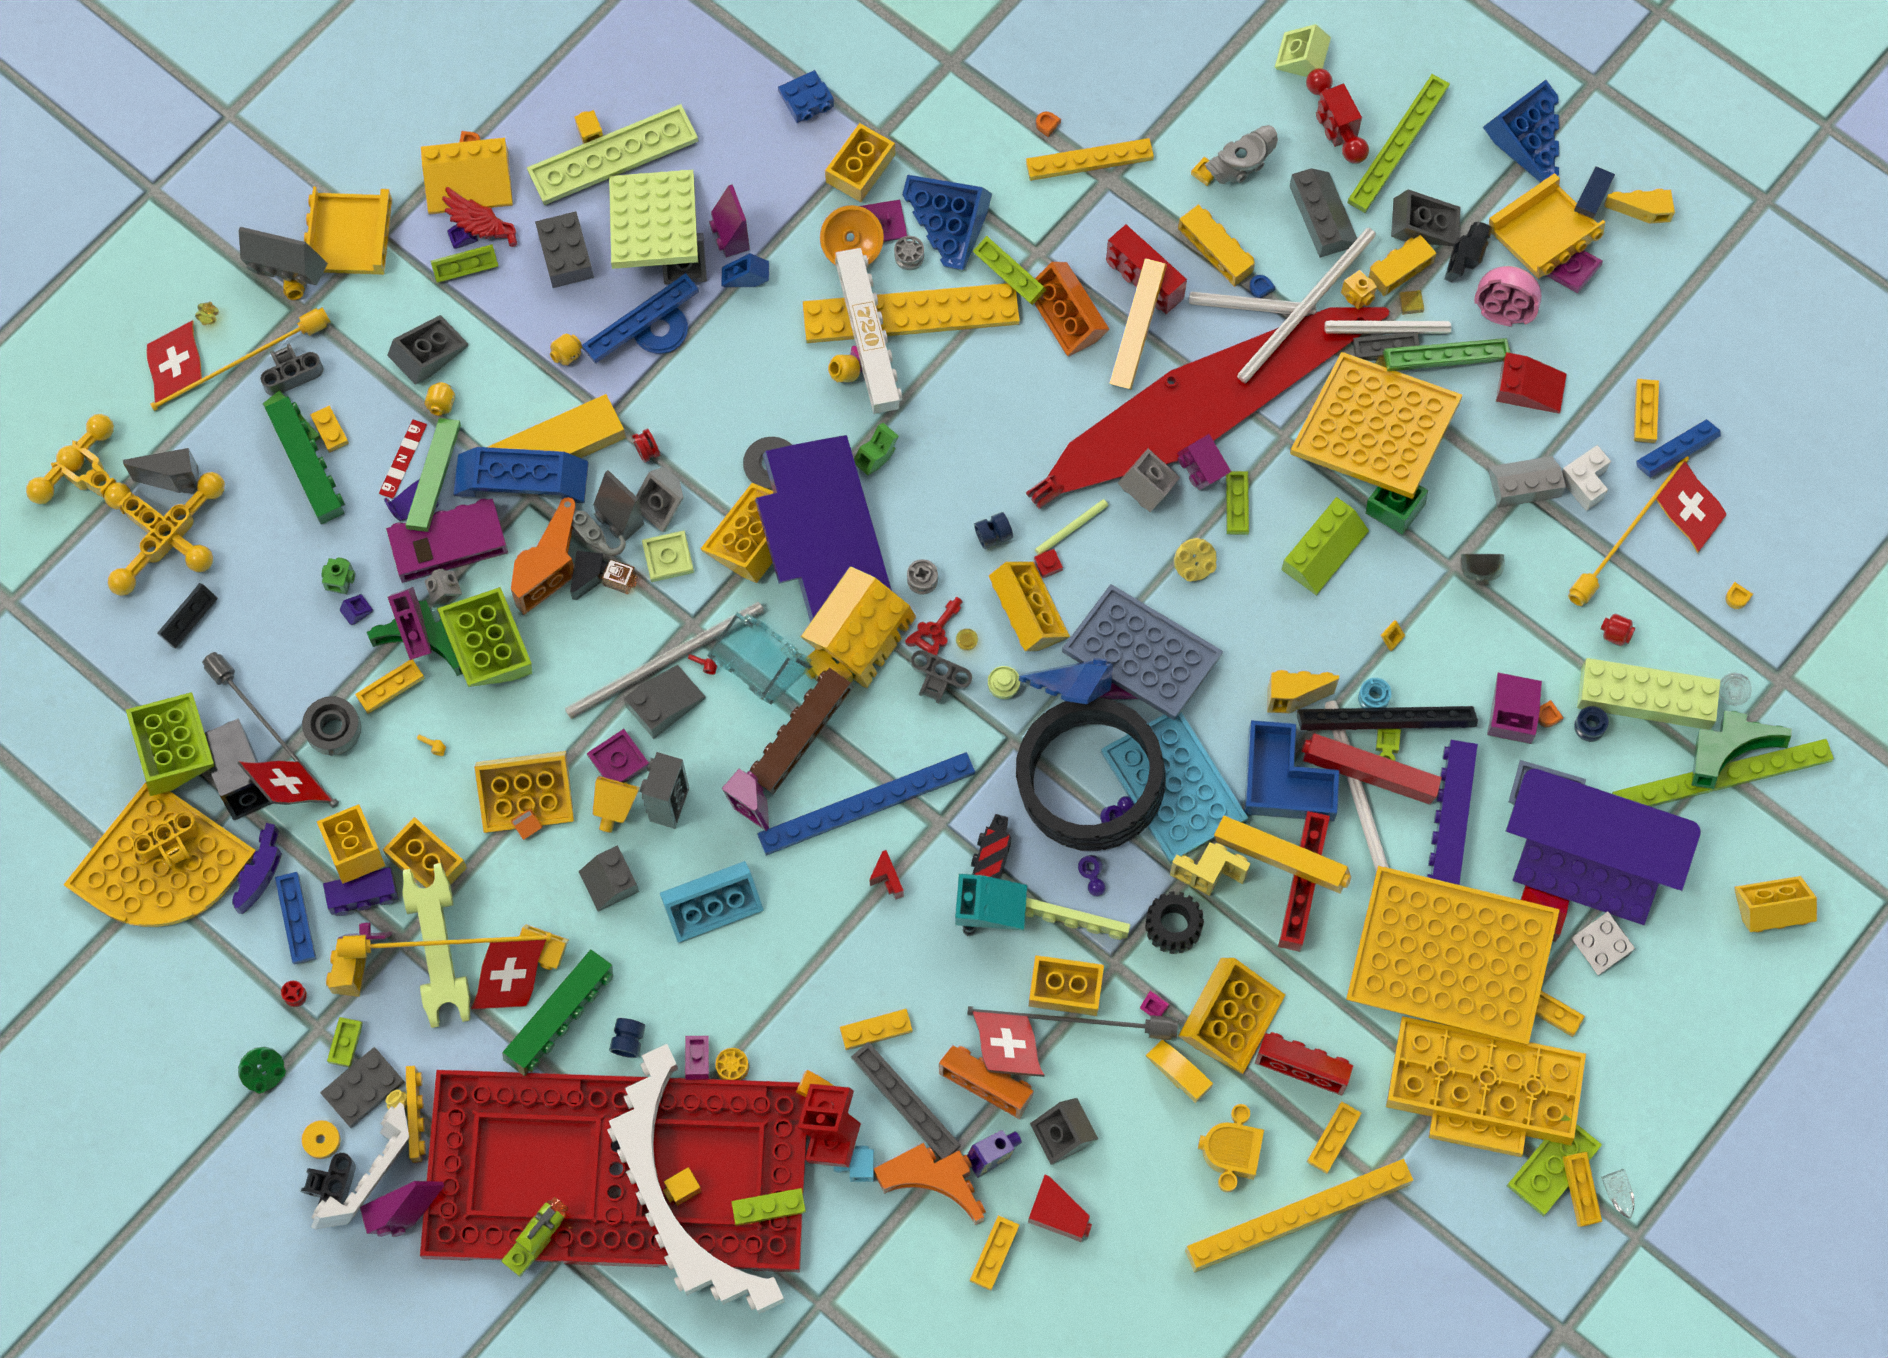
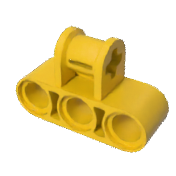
(171, 848)

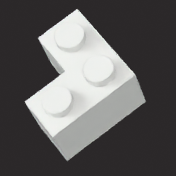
(1583, 480)

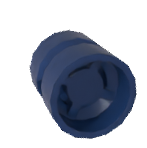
(993, 530)
(627, 1038)

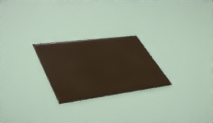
(422, 550)

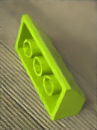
(1325, 546)

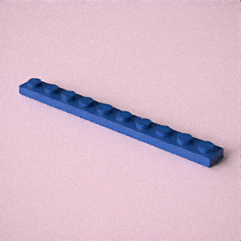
(866, 803)

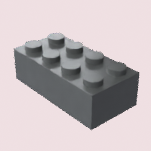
(665, 789)

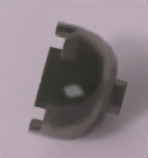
(1482, 567)

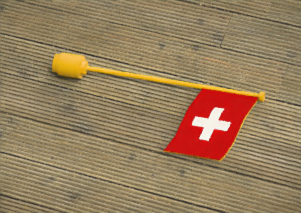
(177, 364)
(1685, 504)
(505, 974)

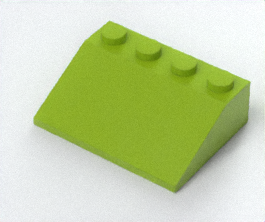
(485, 639)
(169, 742)

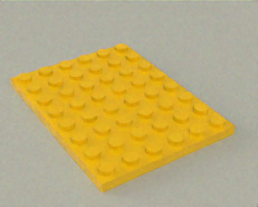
(1453, 955)

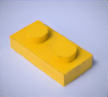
(329, 429)

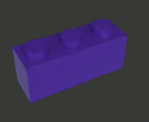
(361, 893)

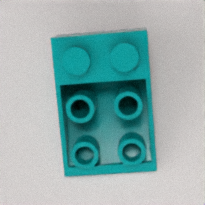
(990, 902)

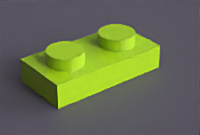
(344, 1042)

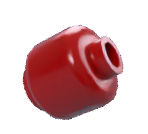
(1618, 629)

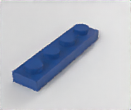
(1678, 448)
(295, 918)

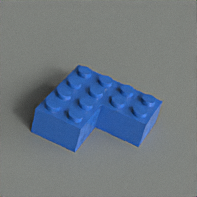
(1276, 785)

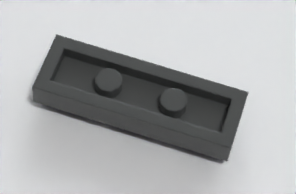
(1373, 346)

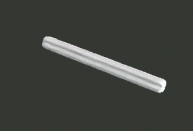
(1245, 303)
(1388, 327)

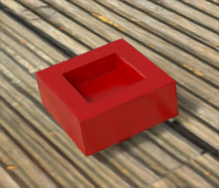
(1048, 563)

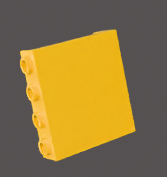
(1544, 227)
(350, 230)

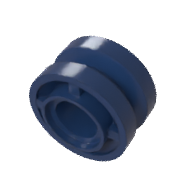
(1593, 714)

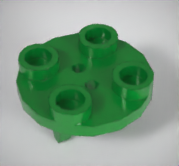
(252, 1076)

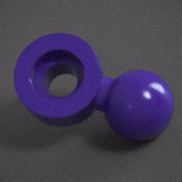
(1114, 811)
(1096, 886)

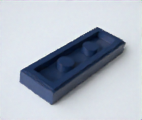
(1594, 192)

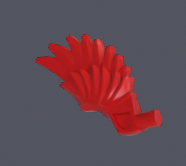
(477, 218)

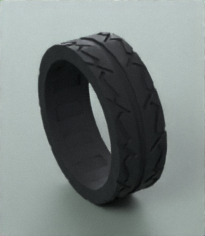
(1071, 715)

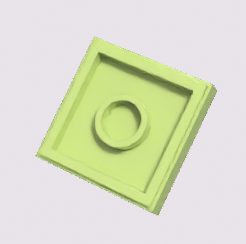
(667, 556)

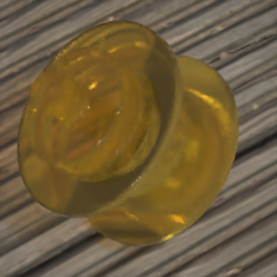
(206, 313)

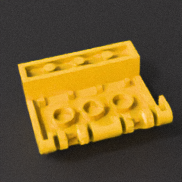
(859, 624)

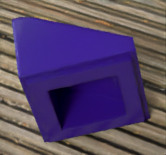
(460, 238)
(355, 609)

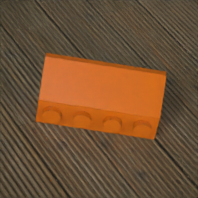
(1069, 309)
(993, 1087)

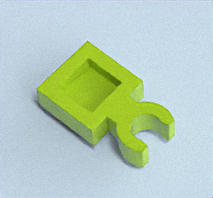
(1388, 742)

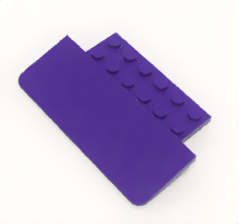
(1598, 845)

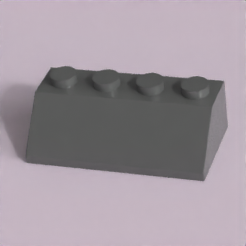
(1322, 211)
(280, 257)

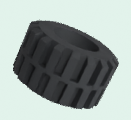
(1174, 904)

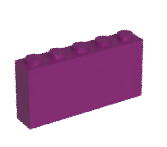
(455, 540)

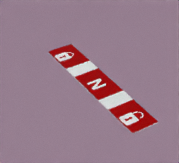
(402, 458)

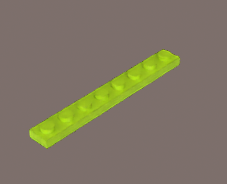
(1398, 143)

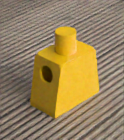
(612, 801)

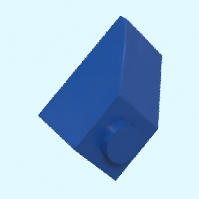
(745, 272)

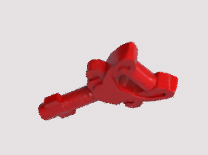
(934, 630)

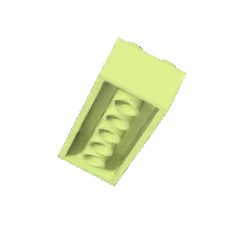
(1649, 693)

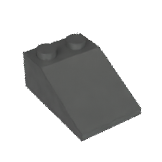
(1425, 216)
(426, 349)
(165, 470)
(617, 507)
(663, 700)

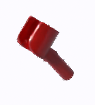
(709, 665)

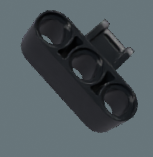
(320, 1182)

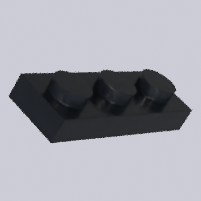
(187, 615)

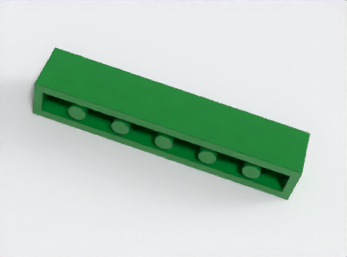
(304, 459)
(558, 1012)

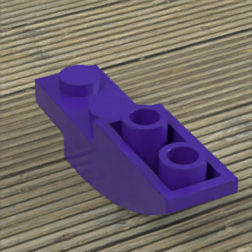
(257, 877)

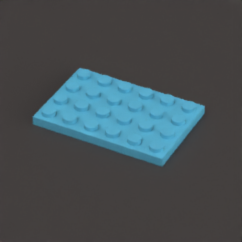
(1194, 788)

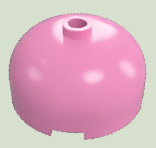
(1508, 296)

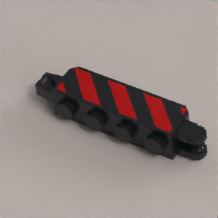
(992, 854)

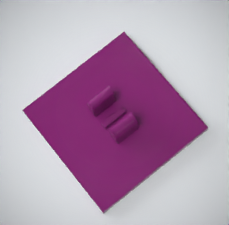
(890, 217)
(365, 929)

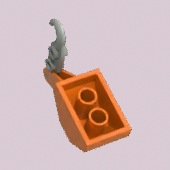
(548, 566)

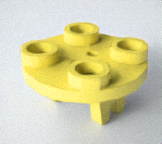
(1204, 555)

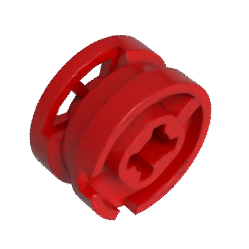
(643, 446)

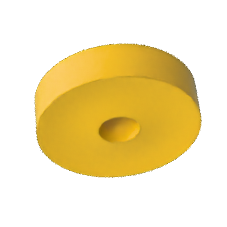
(313, 1132)

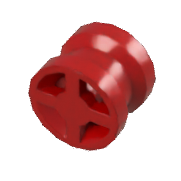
(290, 990)

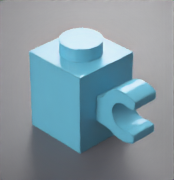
(861, 1165)

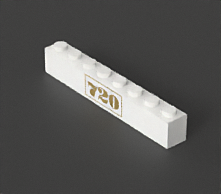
(867, 330)

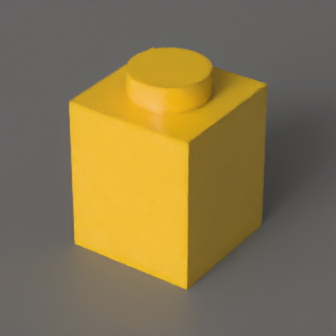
(588, 126)
(681, 1187)

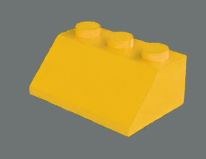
(1776, 904)

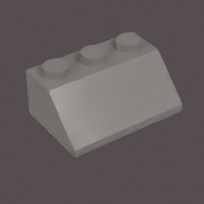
(1526, 481)

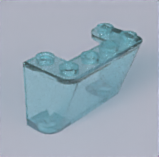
(759, 657)

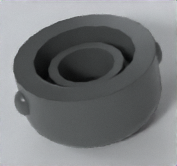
(327, 710)

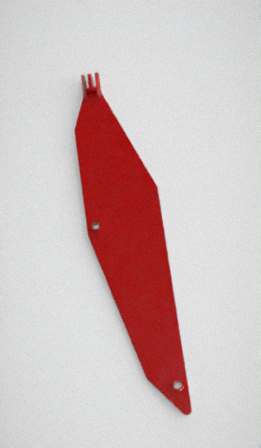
(1199, 403)

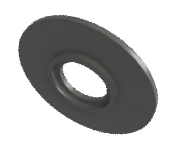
(753, 459)

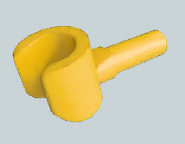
(438, 747)

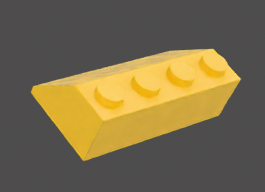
(1028, 605)

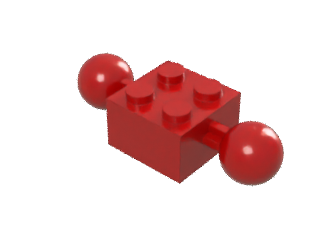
(1338, 115)

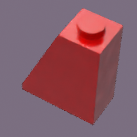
(1059, 1212)

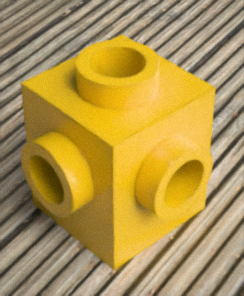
(1359, 290)

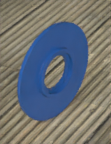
(668, 342)

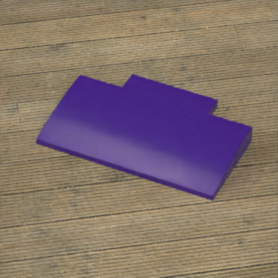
(818, 518)

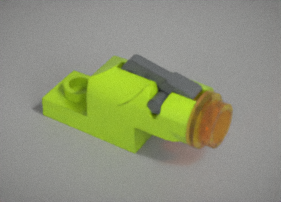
(535, 1236)

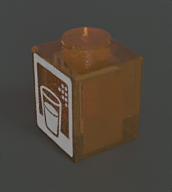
(619, 576)

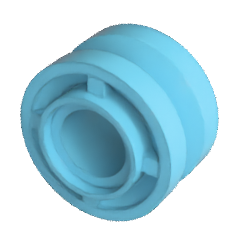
(1374, 685)

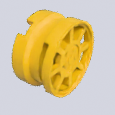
(732, 1064)

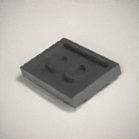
(362, 1087)

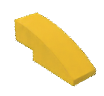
(1179, 1071)

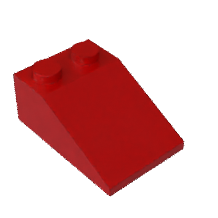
(1530, 384)

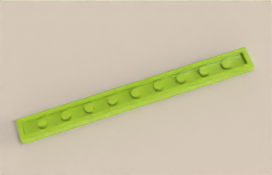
(1733, 774)

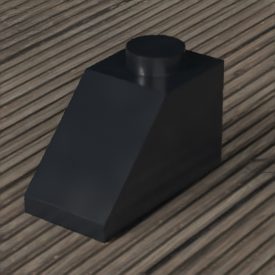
(587, 572)

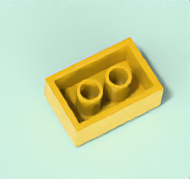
(860, 162)
(351, 843)
(419, 850)
(1066, 985)

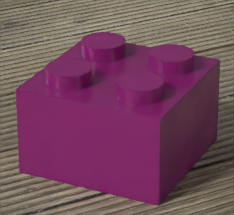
(1203, 462)

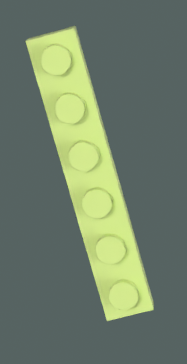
(1074, 918)

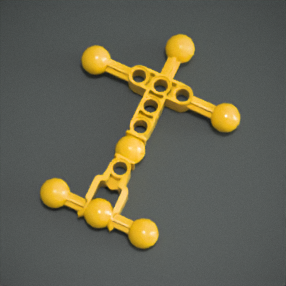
(119, 497)

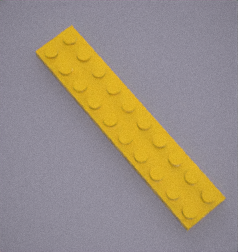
(918, 312)

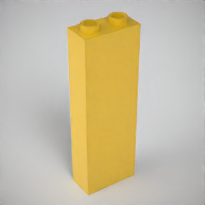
(574, 431)

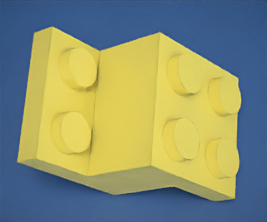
(1211, 866)

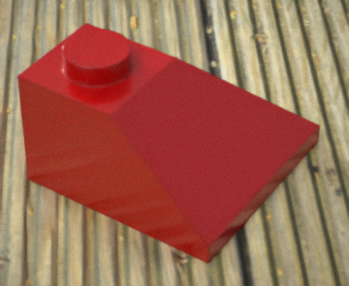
(1546, 899)

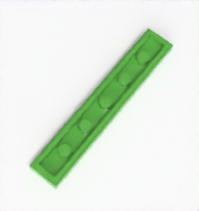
(1446, 354)
(433, 474)

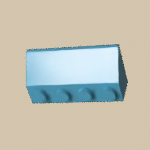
(711, 901)

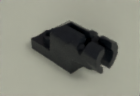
(1468, 250)

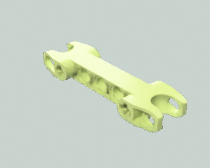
(429, 905)

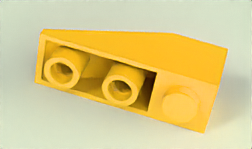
(1646, 206)

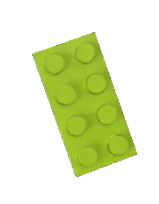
(1544, 1175)

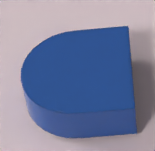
(1261, 286)

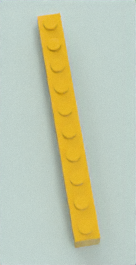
(1298, 1215)

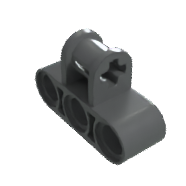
(286, 363)
(935, 681)

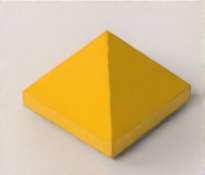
(1392, 635)

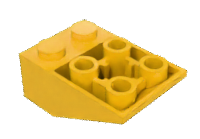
(1296, 690)

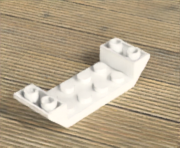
(334, 1213)

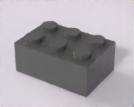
(564, 249)

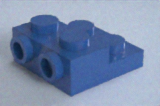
(806, 96)

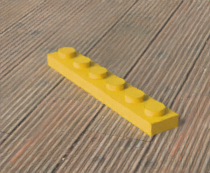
(1089, 159)

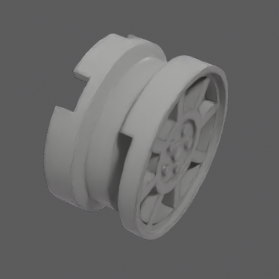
(909, 254)
(922, 576)

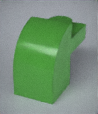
(877, 450)

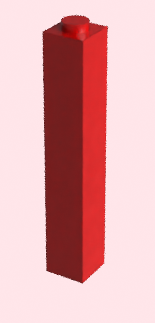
(1371, 768)

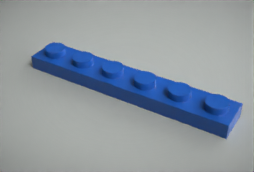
(640, 318)

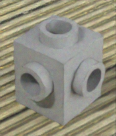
(443, 587)

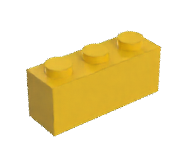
(1402, 264)

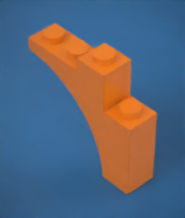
(917, 1170)

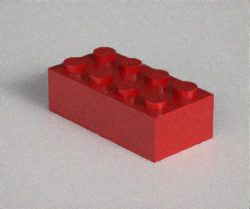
(1127, 254)

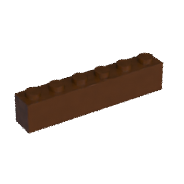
(801, 730)

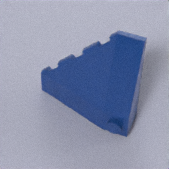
(1528, 130)
(950, 215)
(1074, 682)

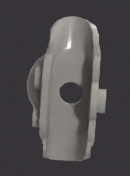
(1258, 146)

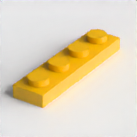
(415, 1123)

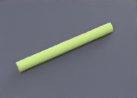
(1071, 527)

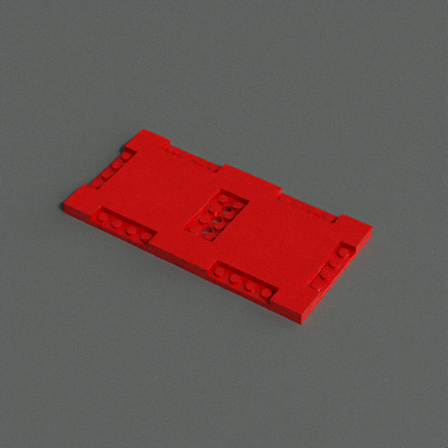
(521, 1140)

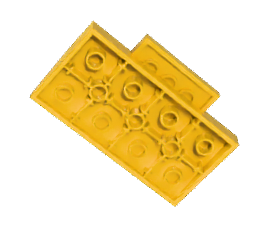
(1485, 1087)

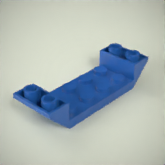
(521, 472)

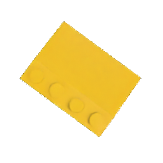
(469, 168)
(740, 538)
(521, 783)
(1232, 1014)

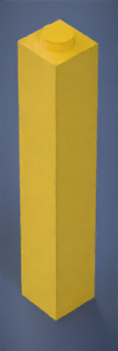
(1283, 854)

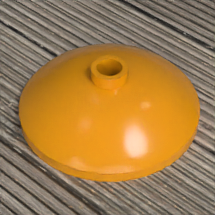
(855, 220)

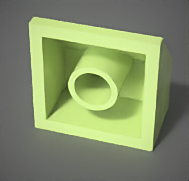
(1303, 50)

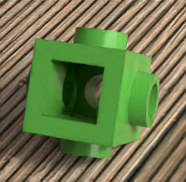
(337, 575)

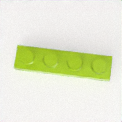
(1009, 270)

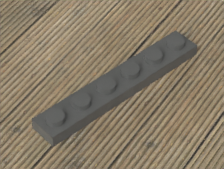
(905, 1101)

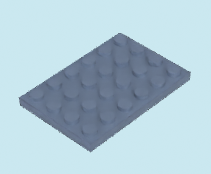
(1147, 650)

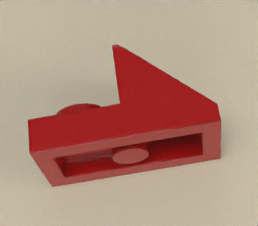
(885, 871)

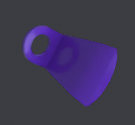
(401, 505)

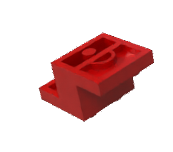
(829, 1125)

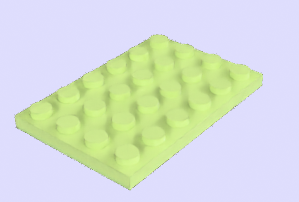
(653, 219)

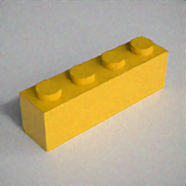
(1216, 245)

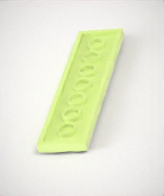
(612, 154)

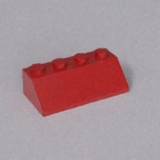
(1304, 1064)

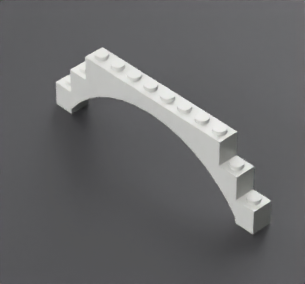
(692, 1263)

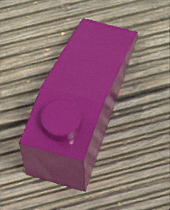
(410, 622)

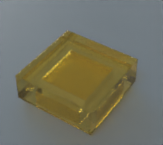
(1411, 302)

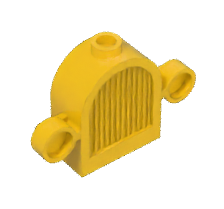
(1232, 1148)

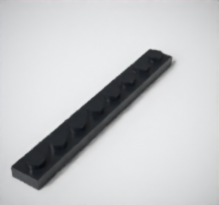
(1387, 718)

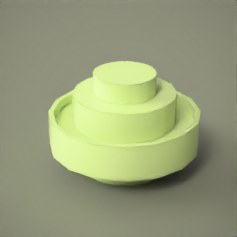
(1003, 682)

